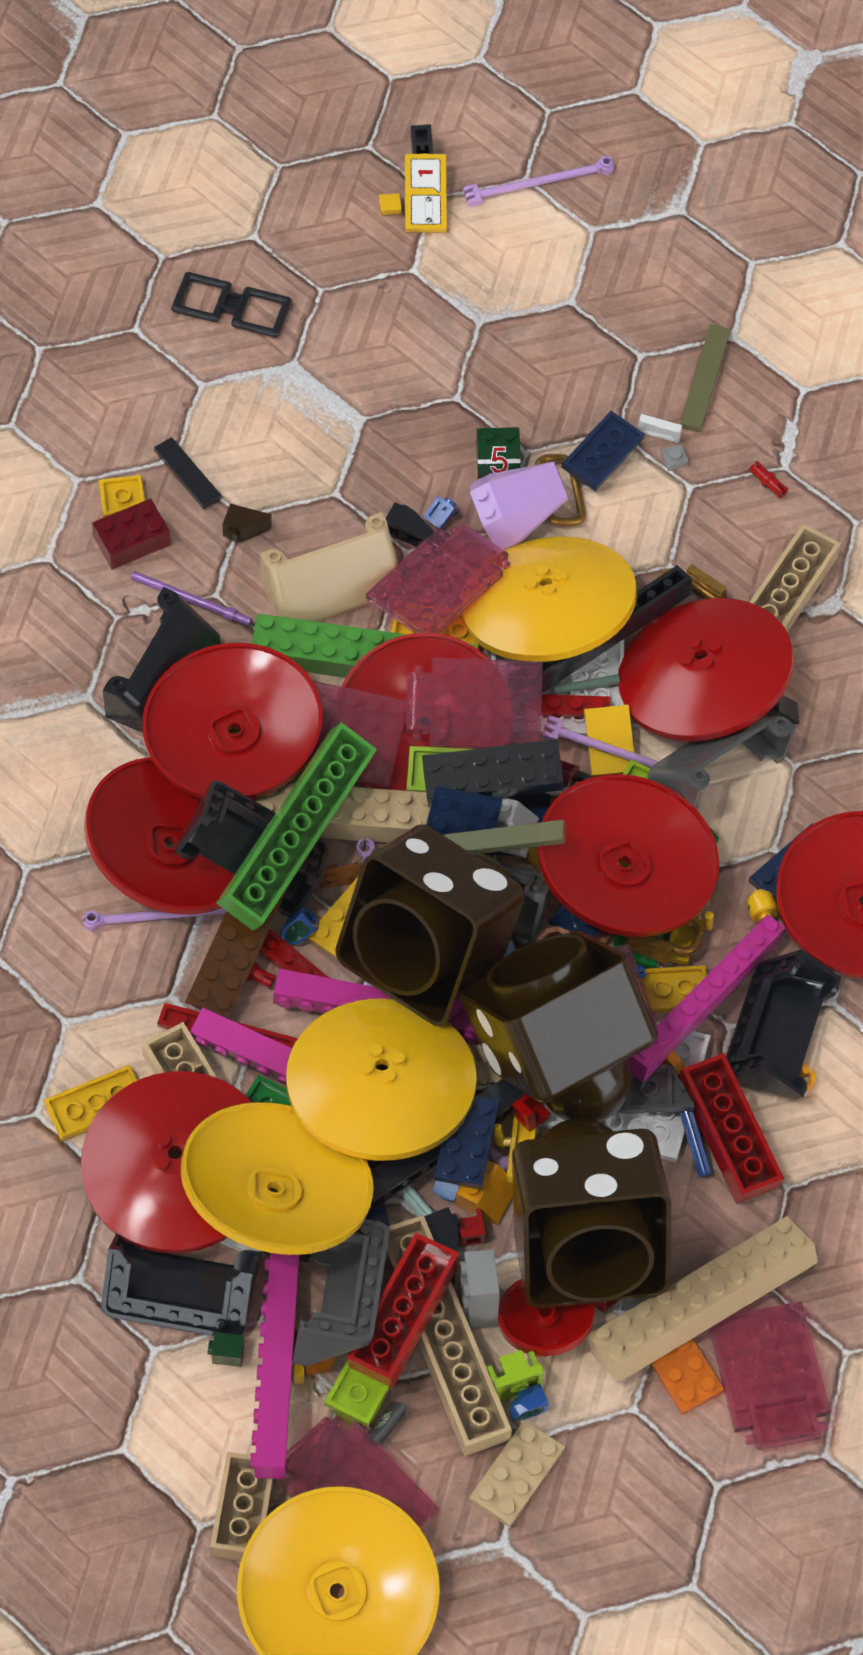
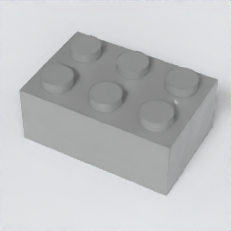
(479, 1288)

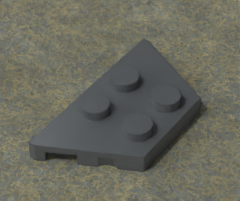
(658, 1093)

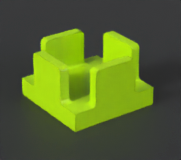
(516, 1374)
(356, 1397)

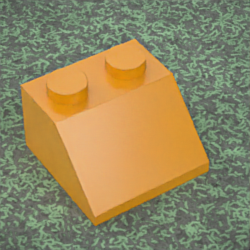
(491, 1198)

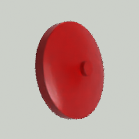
(542, 1329)

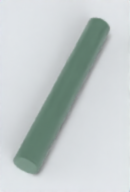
(586, 684)

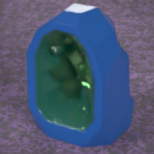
(299, 926)
(528, 1403)

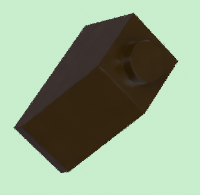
(245, 523)

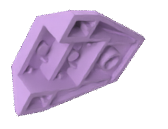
(517, 501)

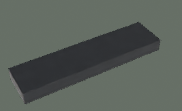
(187, 473)

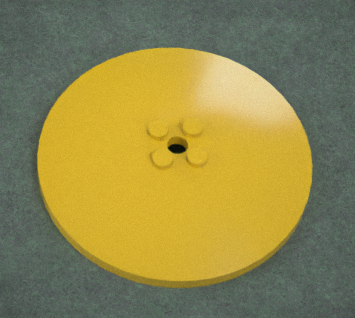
(579, 608)
(375, 1111)
(264, 1146)
(347, 1541)

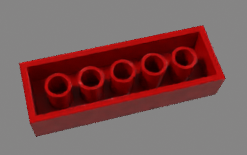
(731, 1128)
(406, 1309)

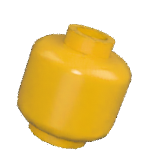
(760, 904)

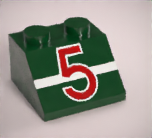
(497, 450)

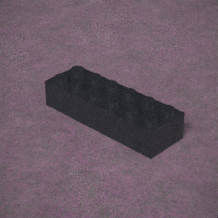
(497, 770)

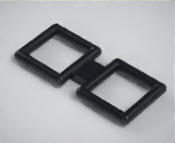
(232, 304)

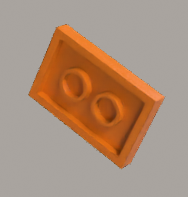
(687, 1377)

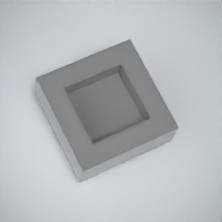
(674, 457)

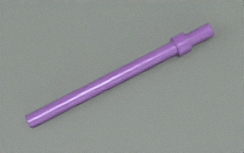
(229, 613)

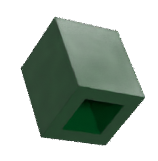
(226, 1349)

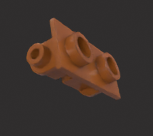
(341, 875)

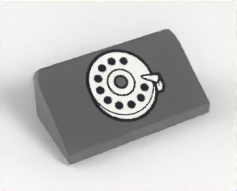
(387, 1422)

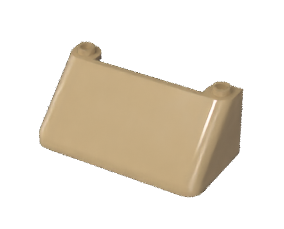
(329, 578)

